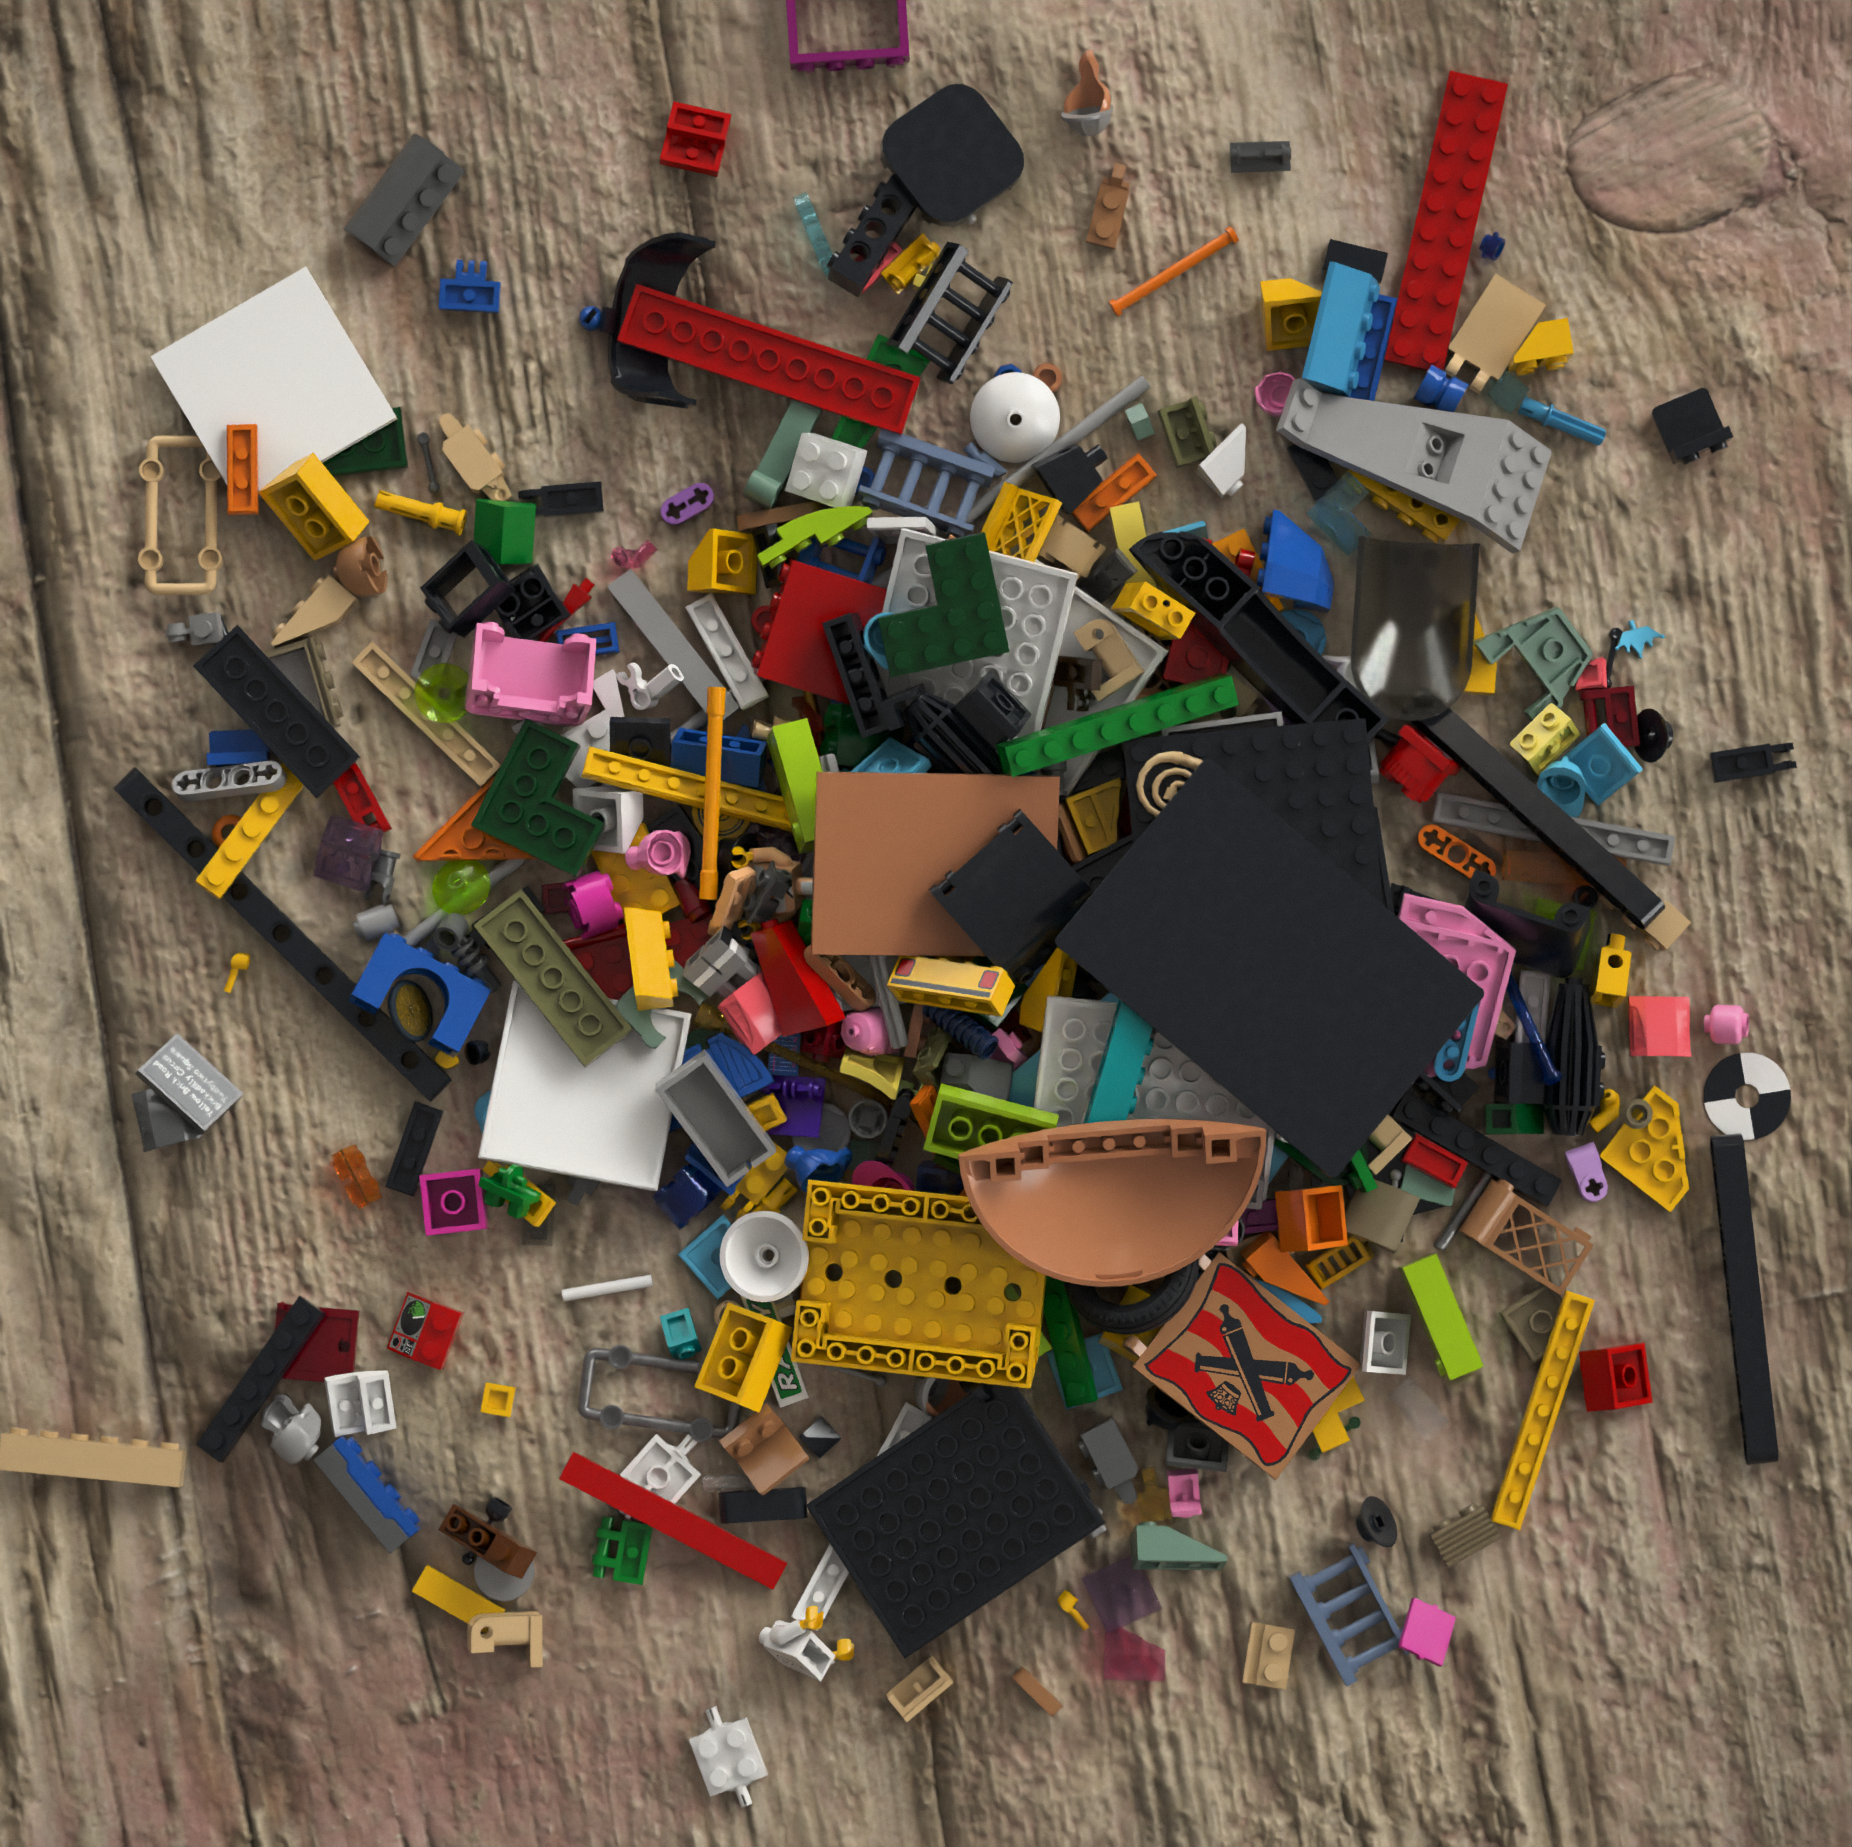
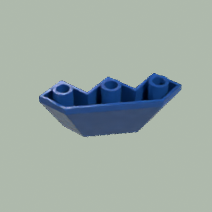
(1294, 566)

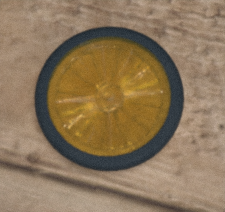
(410, 1010)

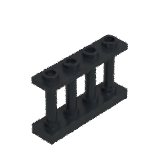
(922, 311)

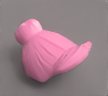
(661, 853)

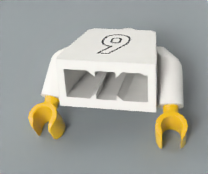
(801, 1648)

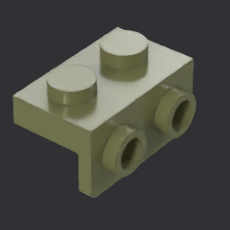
(1187, 431)
(931, 1058)

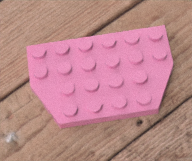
(1475, 952)

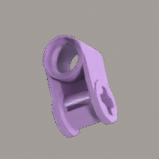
(1586, 1166)

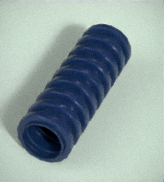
(964, 1029)

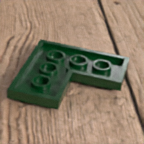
(963, 622)
(523, 806)

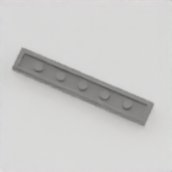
(668, 639)

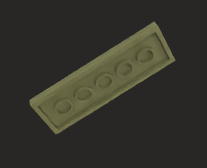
(553, 978)

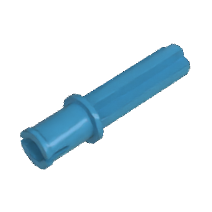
(1561, 421)

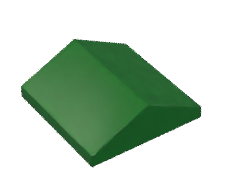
(506, 530)

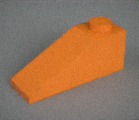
(1279, 1269)

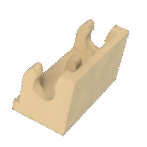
(919, 1688)

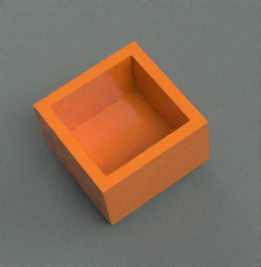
(1311, 1218)

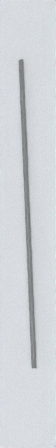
(978, 508)

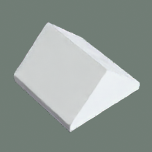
(1384, 1342)

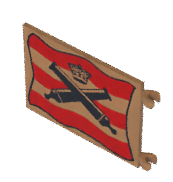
(1245, 1365)

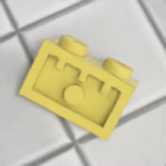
(1545, 738)

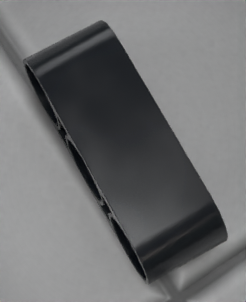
(753, 1507)

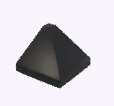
(820, 1437)

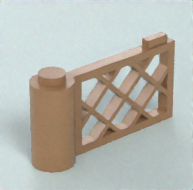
(1490, 1217)

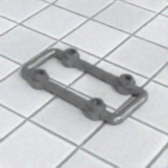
(613, 1416)

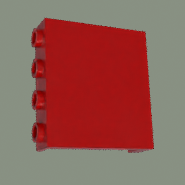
(794, 639)

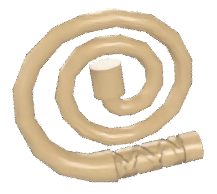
(1173, 757)

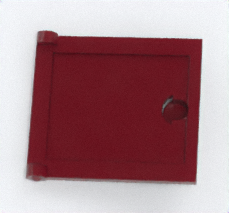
(321, 1354)

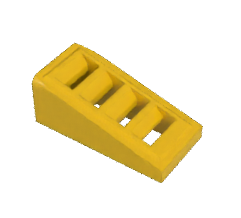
(1316, 1272)

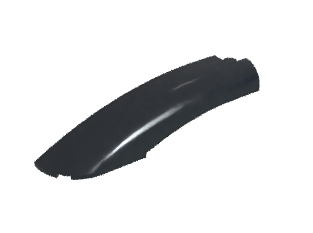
(1252, 632)

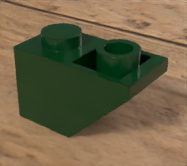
(1512, 1119)

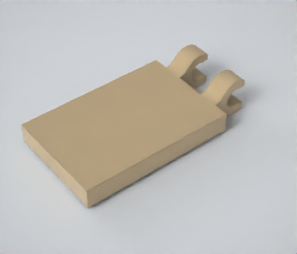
(1493, 331)

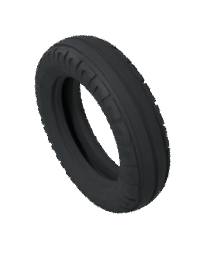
(1140, 1316)

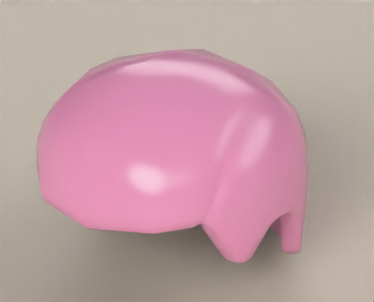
(1273, 392)

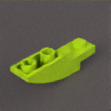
(824, 525)

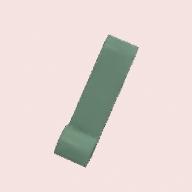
(774, 469)

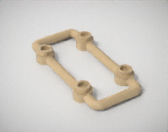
(150, 557)

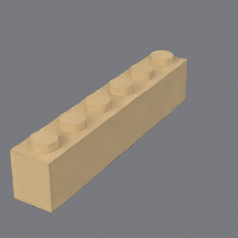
(92, 1459)

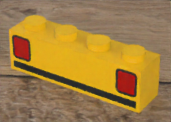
(951, 985)

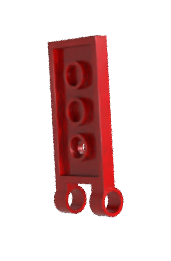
(1193, 654)

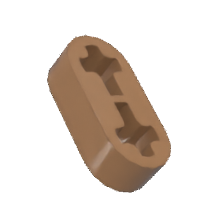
(1037, 1691)

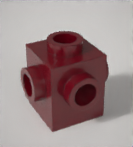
(824, 1042)

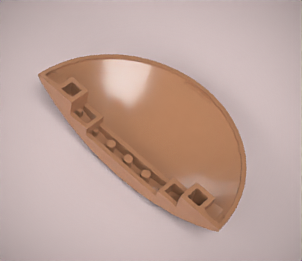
(1114, 1195)

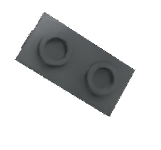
(1260, 156)
(769, 883)

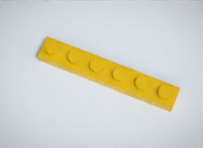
(248, 836)

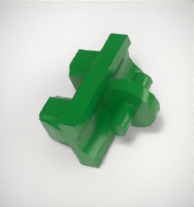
(509, 1185)

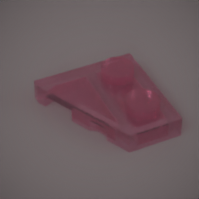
(1132, 1658)

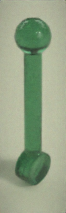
(1354, 1422)

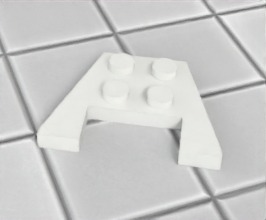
(594, 731)

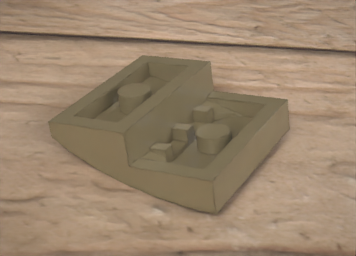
(1380, 1215)

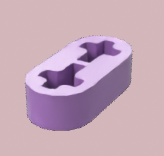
(683, 498)

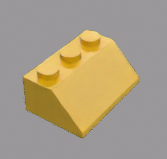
(314, 507)
(650, 959)
(743, 1357)

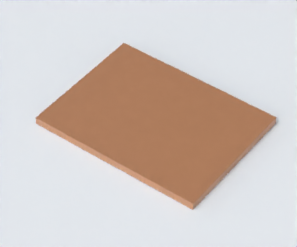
(894, 838)

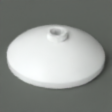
(1011, 395)
(745, 1259)

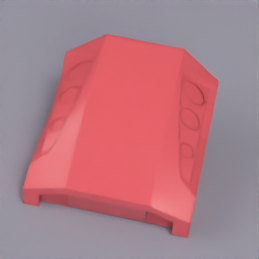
(752, 1014)
(1659, 1026)

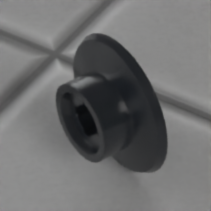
(1654, 735)
(1376, 1522)

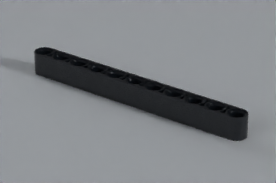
(1543, 817)
(1744, 1299)

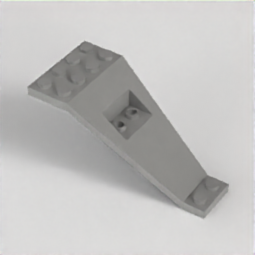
(1475, 471)

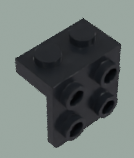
(1691, 426)

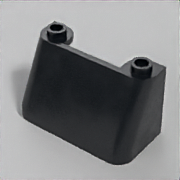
(1538, 941)

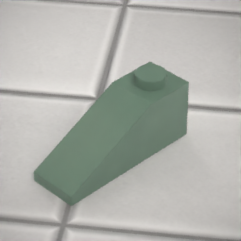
(1167, 1549)

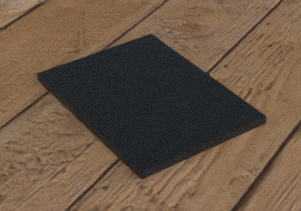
(955, 1515)

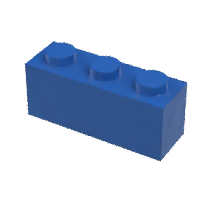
(741, 759)

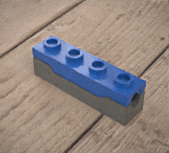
(367, 1493)

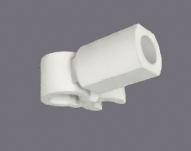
(645, 694)

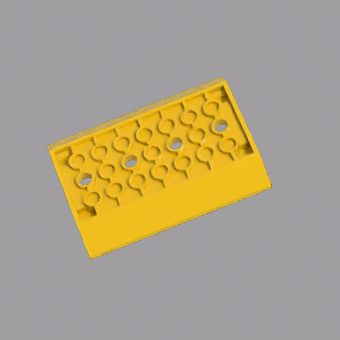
(920, 1323)

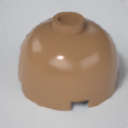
(359, 568)

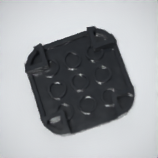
(952, 155)

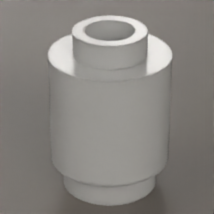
(376, 922)

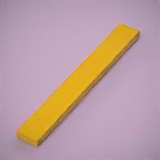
(684, 787)
(1542, 1410)

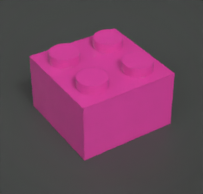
(453, 1202)

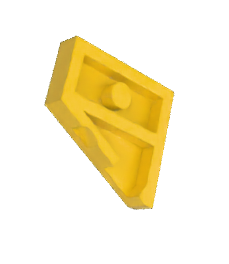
(1096, 815)

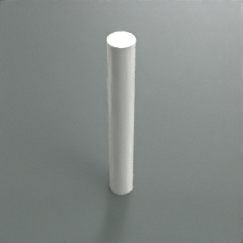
(607, 1287)

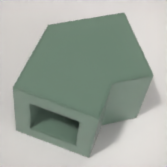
(1139, 421)

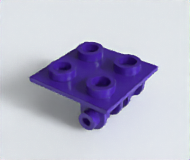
(801, 1103)

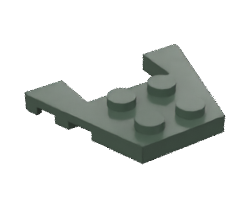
(1548, 648)

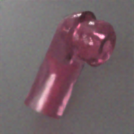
(633, 558)

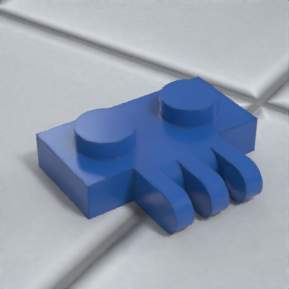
(470, 290)

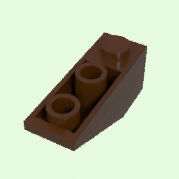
(487, 1541)

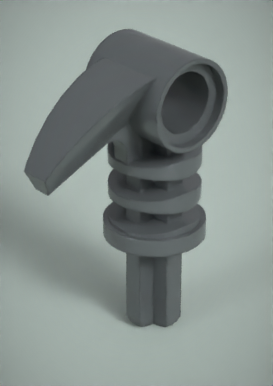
(462, 948)

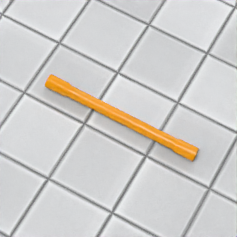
(709, 873)

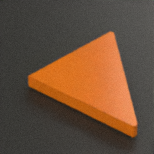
(462, 842)

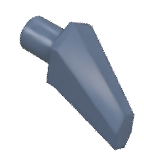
(972, 452)

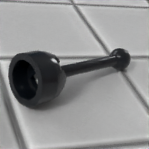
(497, 1511)

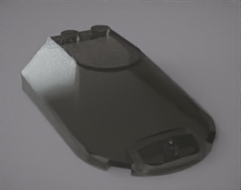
(1413, 625)

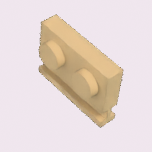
(1268, 1655)

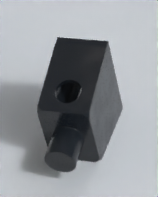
(1070, 474)

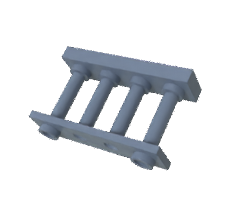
(922, 455)
(1321, 1612)

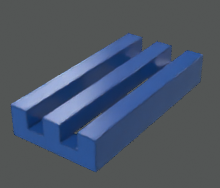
(594, 628)

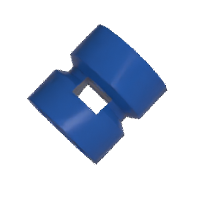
(1440, 390)

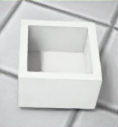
(826, 470)

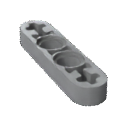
(229, 777)

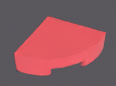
(1593, 676)

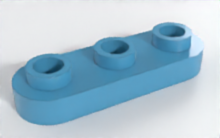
(1456, 1050)

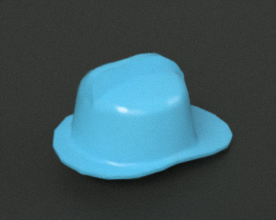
(1564, 786)

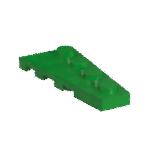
(858, 433)

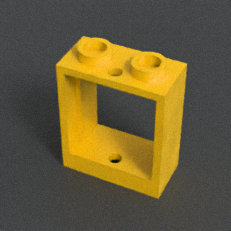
(1145, 608)

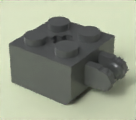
(1112, 1458)

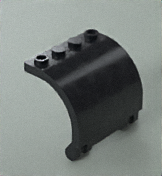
(1014, 898)

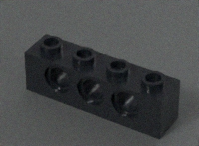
(855, 275)
(857, 673)

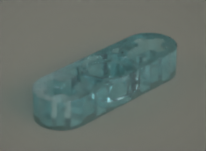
(813, 230)

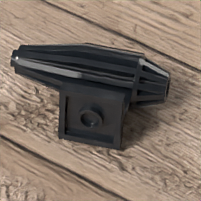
(966, 734)
(1574, 1052)

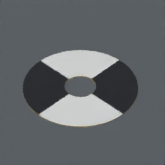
(1752, 1070)

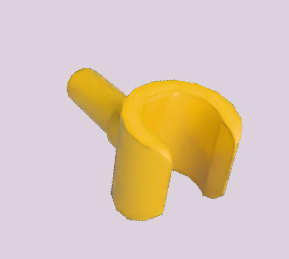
(238, 961)
(1066, 1602)

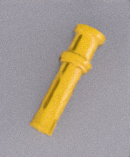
(434, 515)

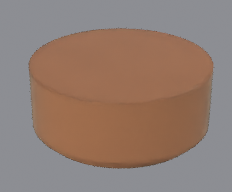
(1049, 375)

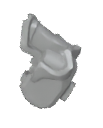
(293, 1429)

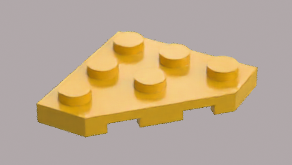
(1652, 1155)

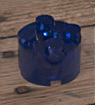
(686, 1196)

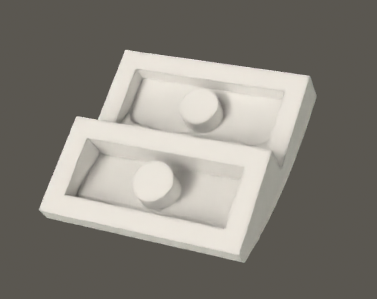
(360, 1402)

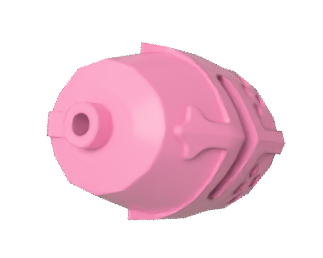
(867, 1032)

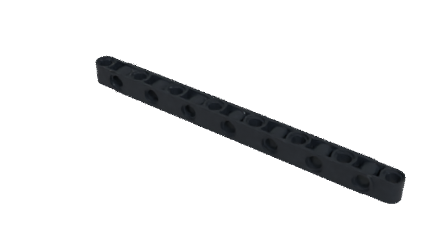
(297, 950)

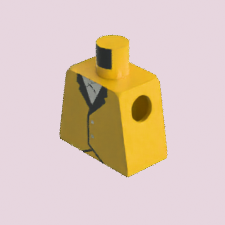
(1608, 983)

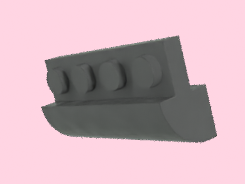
(404, 199)

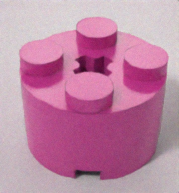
(592, 904)

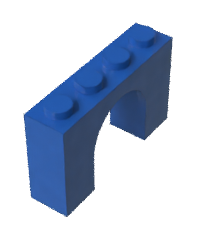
(461, 994)

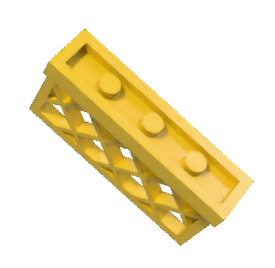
(1009, 515)

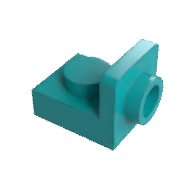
(680, 1334)

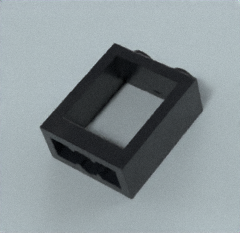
(451, 574)

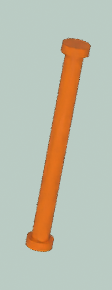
(1173, 271)

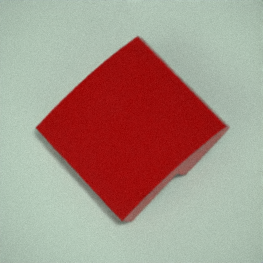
(695, 139)

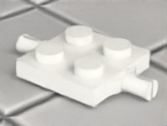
(663, 1468)
(728, 1756)

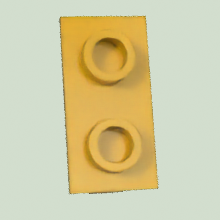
(909, 262)

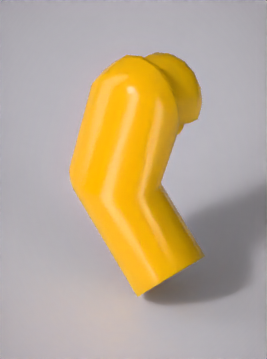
(1608, 1111)

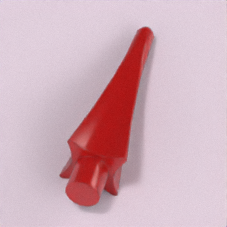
(574, 600)

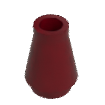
(692, 906)

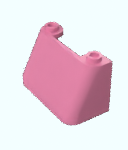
(530, 677)

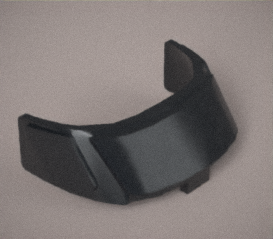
(659, 266)

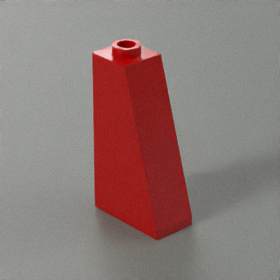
(796, 990)

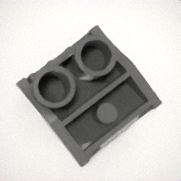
(160, 1122)

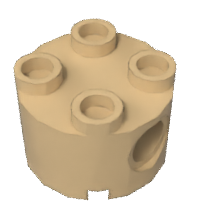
(1071, 547)

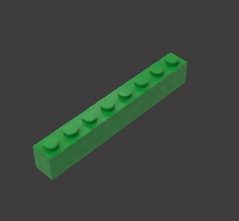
(1117, 724)

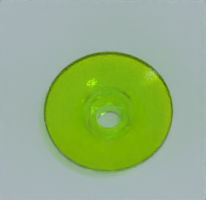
(427, 688)
(466, 896)

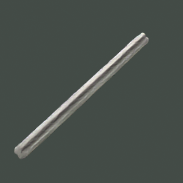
(879, 966)

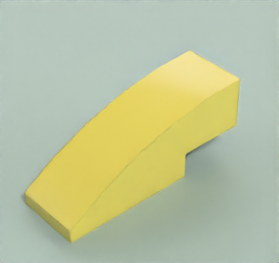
(1128, 530)

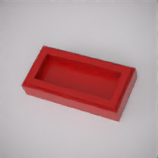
(1434, 1161)

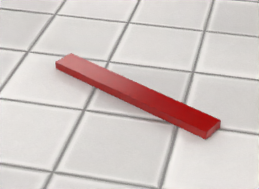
(673, 1520)

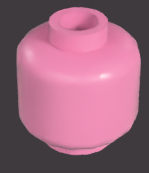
(1727, 1024)

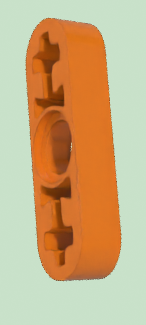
(1441, 834)

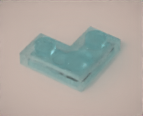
(1334, 513)

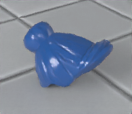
(817, 1164)

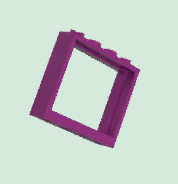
(837, 60)

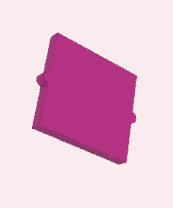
(1426, 1632)

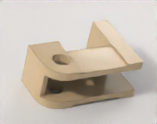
(1115, 656)
(1389, 1140)
(505, 1630)

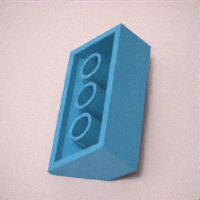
(1340, 330)

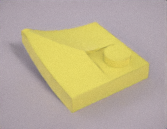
(879, 1070)

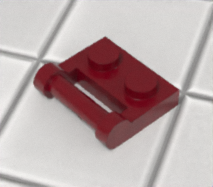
(1619, 713)

